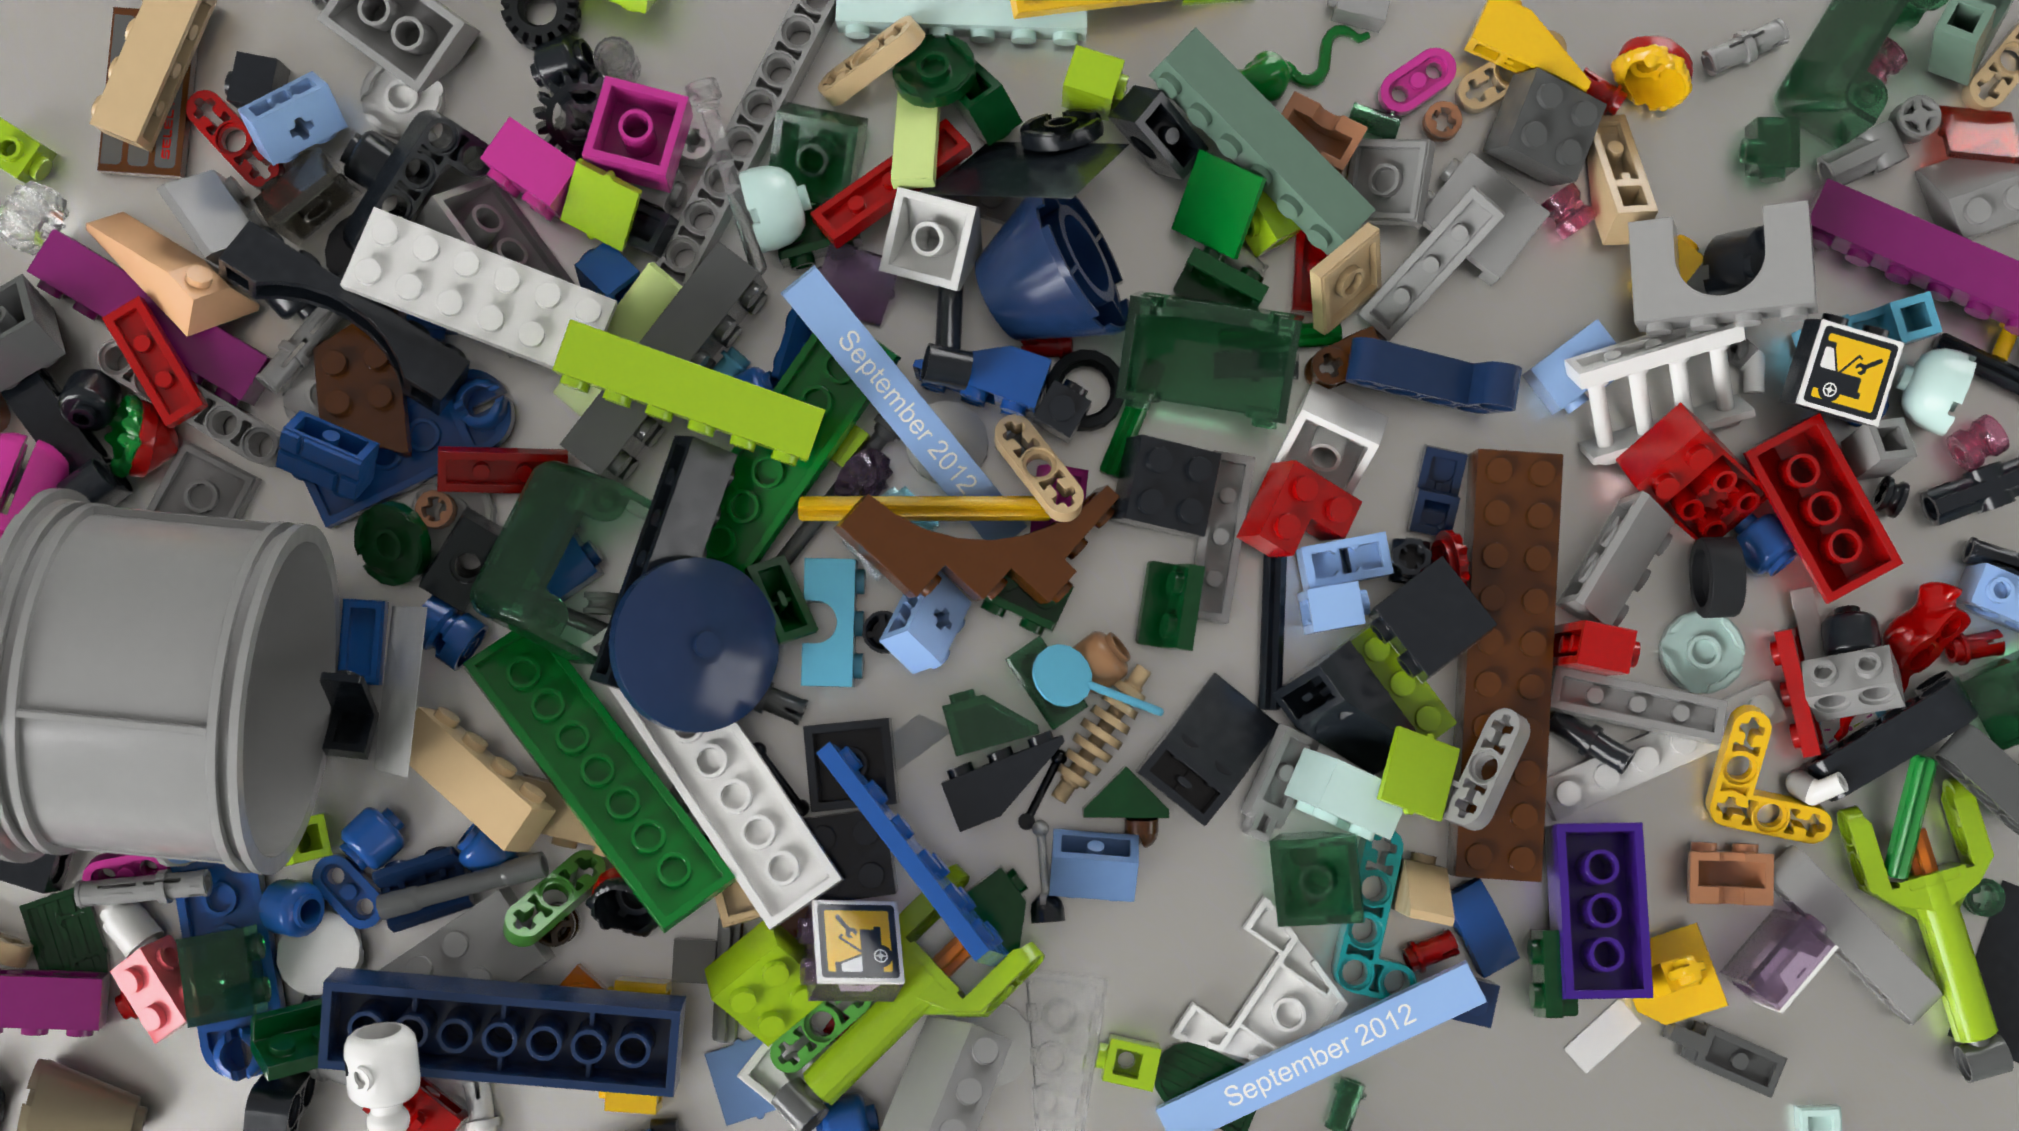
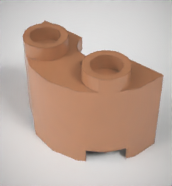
(1330, 134)
(1730, 876)

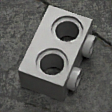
(1853, 683)

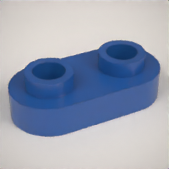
(348, 894)

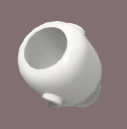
(383, 1073)

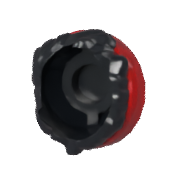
(618, 907)

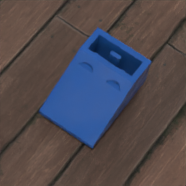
(1003, 378)

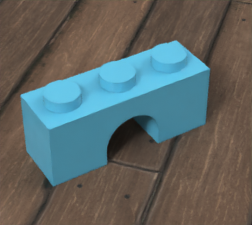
(1906, 319)
(834, 660)

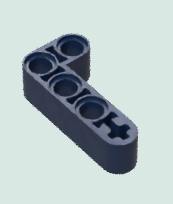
(1433, 377)

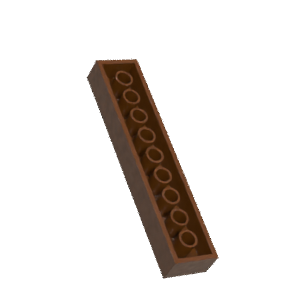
(1513, 574)

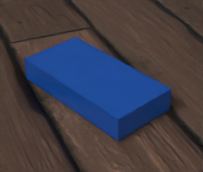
(363, 638)

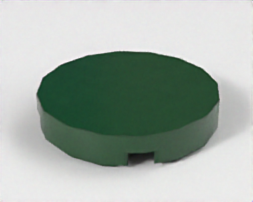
(932, 82)
(392, 543)

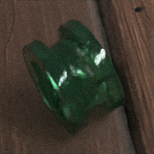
(1991, 907)

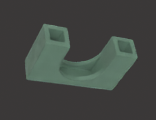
(1965, 36)

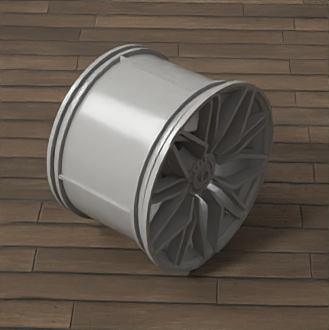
(162, 683)

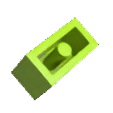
(1094, 82)

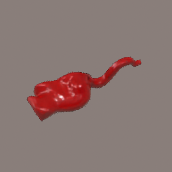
(1921, 633)

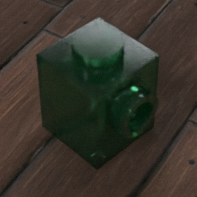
(1771, 148)

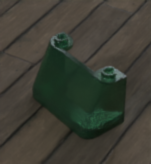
(1830, 75)
(1209, 356)

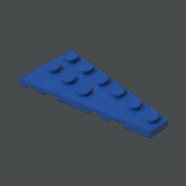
(924, 868)

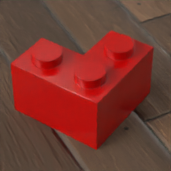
(1294, 503)

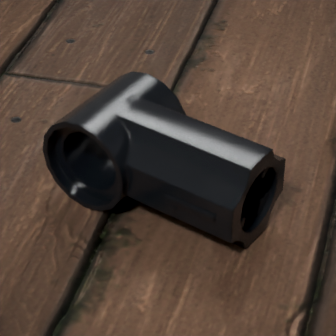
(1408, 558)

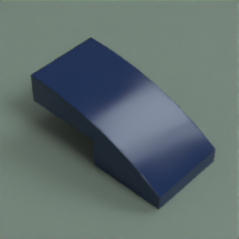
(1437, 490)

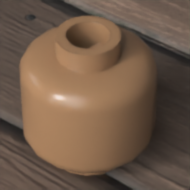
(1105, 657)

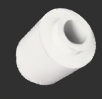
(130, 926)

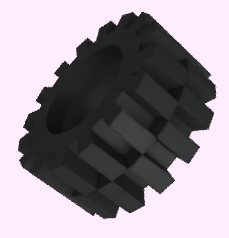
(533, 35)

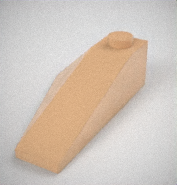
(172, 276)

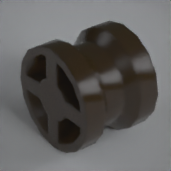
(570, 927)

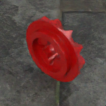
(1451, 547)

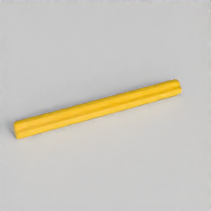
(929, 508)

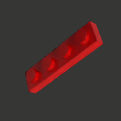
(873, 193)

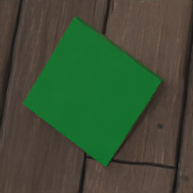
(1218, 204)

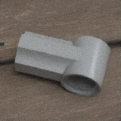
(1870, 152)

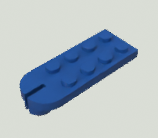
(455, 426)
(230, 905)

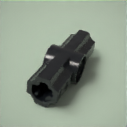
(1975, 492)

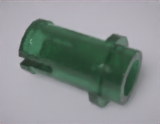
(1378, 122)
(1345, 1104)

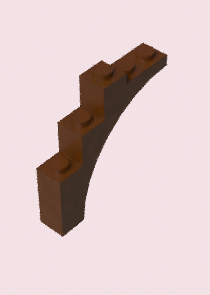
(914, 555)

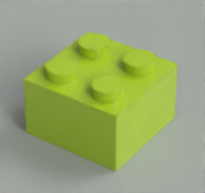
(761, 982)

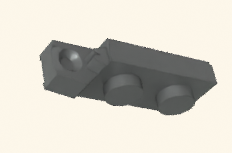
(1728, 1056)

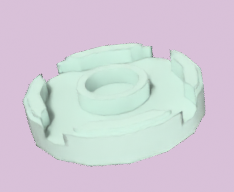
(1701, 653)

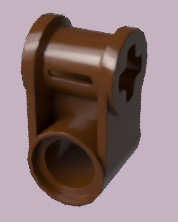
(1334, 355)

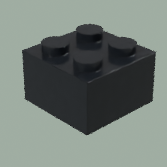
(1166, 486)
(872, 745)
(857, 854)

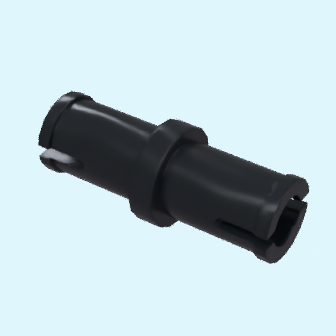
(1591, 741)

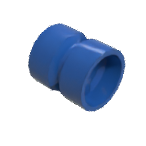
(451, 634)

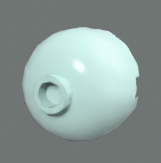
(774, 205)
(1936, 387)

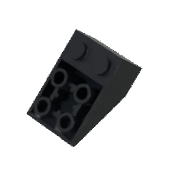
(1344, 708)
(1208, 749)
(990, 789)

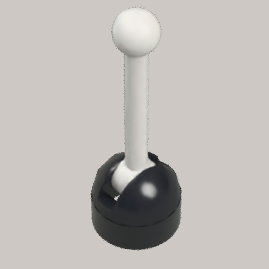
(1045, 907)

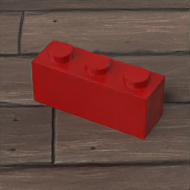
(1595, 648)

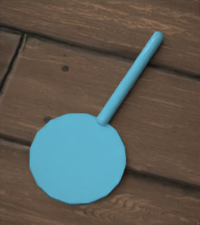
(1066, 679)

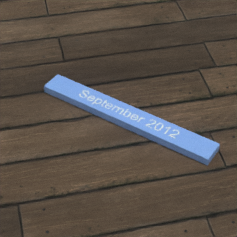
(893, 395)
(1324, 1051)

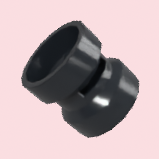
(874, 628)

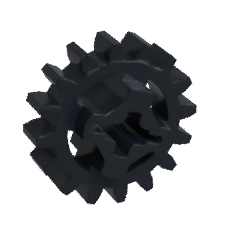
(566, 125)

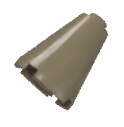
(77, 1102)

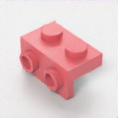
(154, 987)

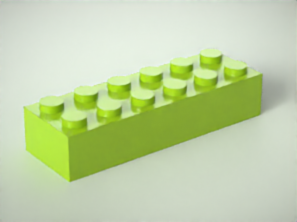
(688, 391)

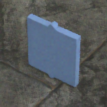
(735, 1097)

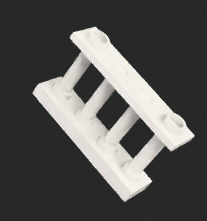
(1634, 360)

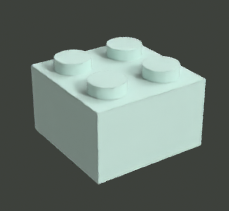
(1341, 796)

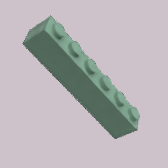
(1261, 141)

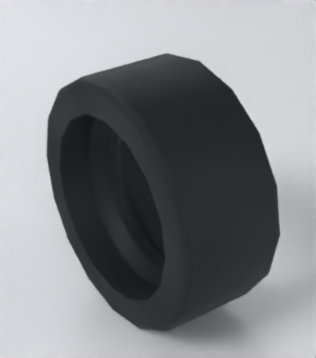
(1101, 362)
(1717, 577)

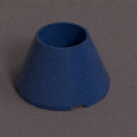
(1051, 274)

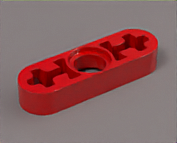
(208, 127)

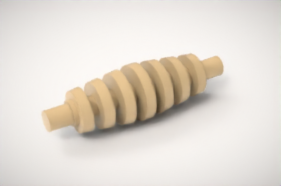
(1101, 733)

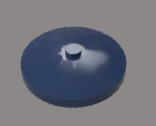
(693, 645)

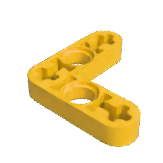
(1742, 787)

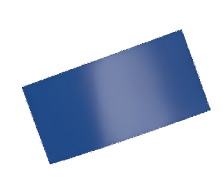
(1482, 928)

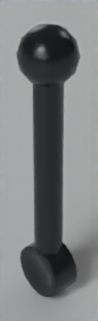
(801, 805)
(1027, 819)

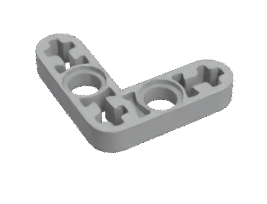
(1463, 792)

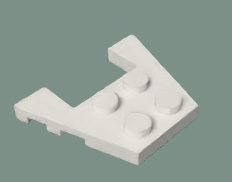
(1284, 1006)

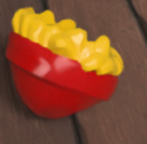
(1654, 72)

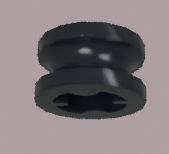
(1890, 496)

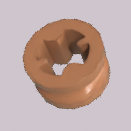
(1454, 118)
(446, 517)

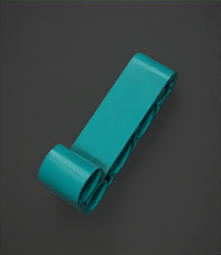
(1377, 911)

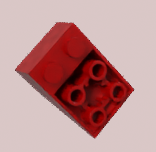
(1692, 475)

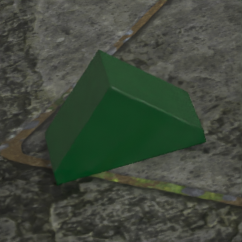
(785, 598)
(1124, 798)

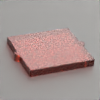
(1979, 134)

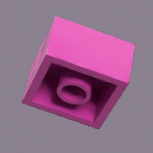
(638, 133)
(529, 166)

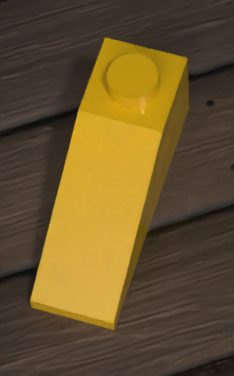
(1520, 42)

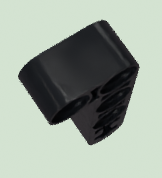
(433, 158)
(89, 463)
(1897, 735)
(278, 1103)

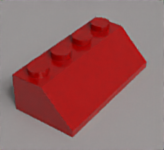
(1822, 508)

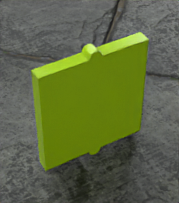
(601, 204)
(1418, 773)

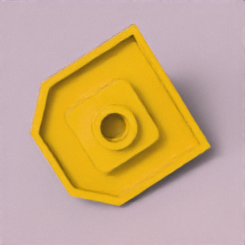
(1681, 977)

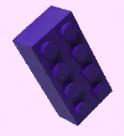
(1600, 909)

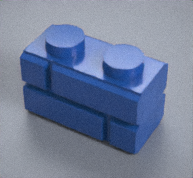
(327, 455)

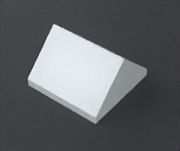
(932, 239)

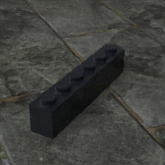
(677, 520)

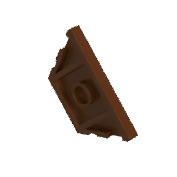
(361, 390)

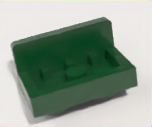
(1211, 279)
(1546, 988)

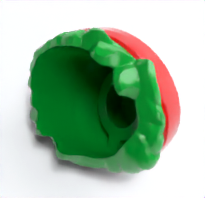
(139, 439)

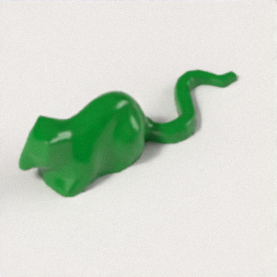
(1272, 73)

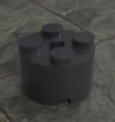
(1734, 260)

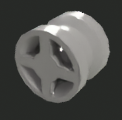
(1922, 112)

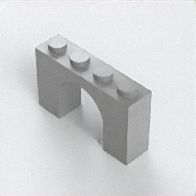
(1781, 288)

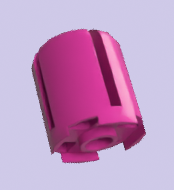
(43, 471)

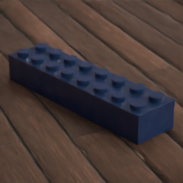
(514, 1030)

